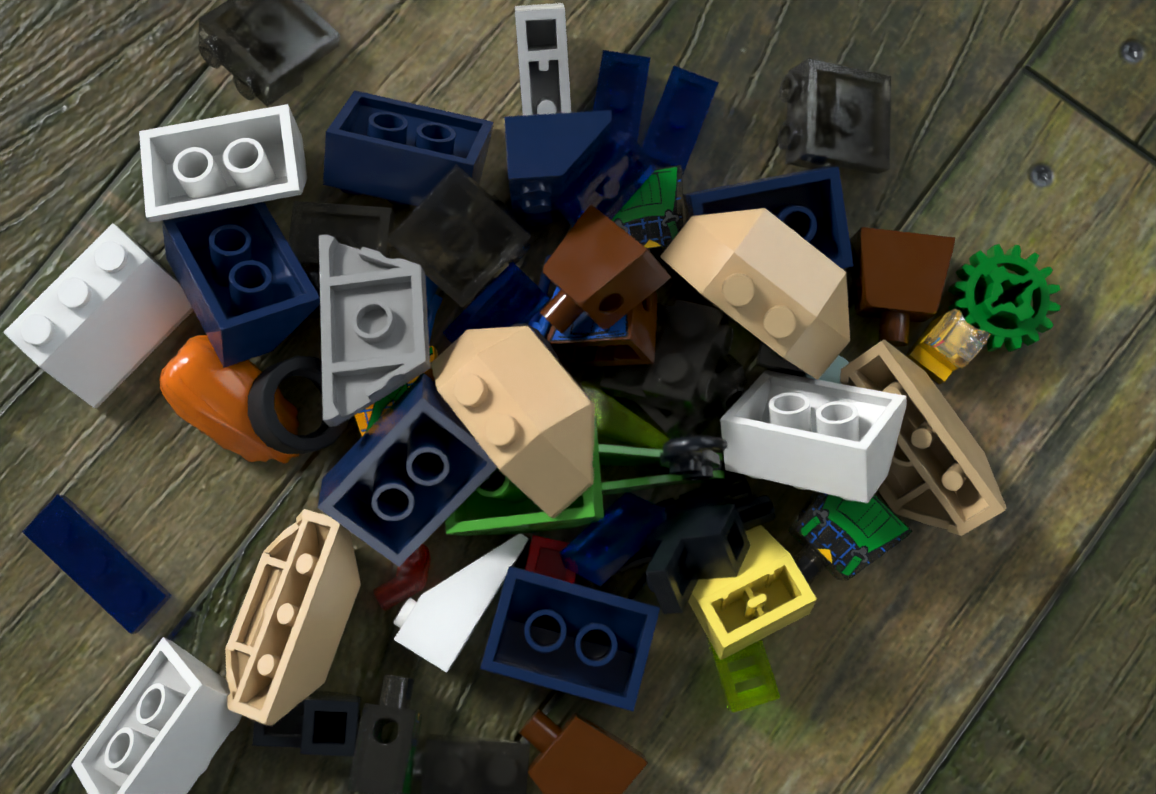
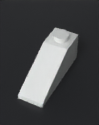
(543, 59)
(450, 611)

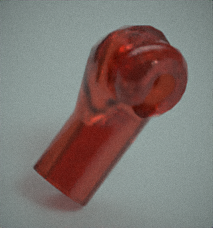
(409, 580)

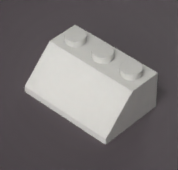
(221, 163)
(101, 317)
(813, 434)
(159, 728)

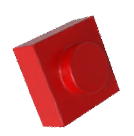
(546, 559)

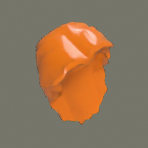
(217, 400)

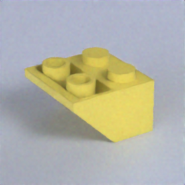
(756, 602)

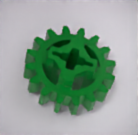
(1016, 316)

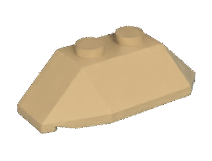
(767, 283)
(522, 411)
(937, 464)
(291, 618)

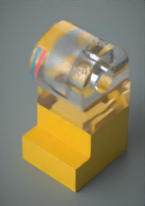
(947, 345)

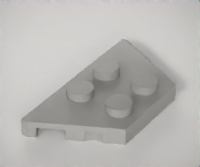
(369, 327)

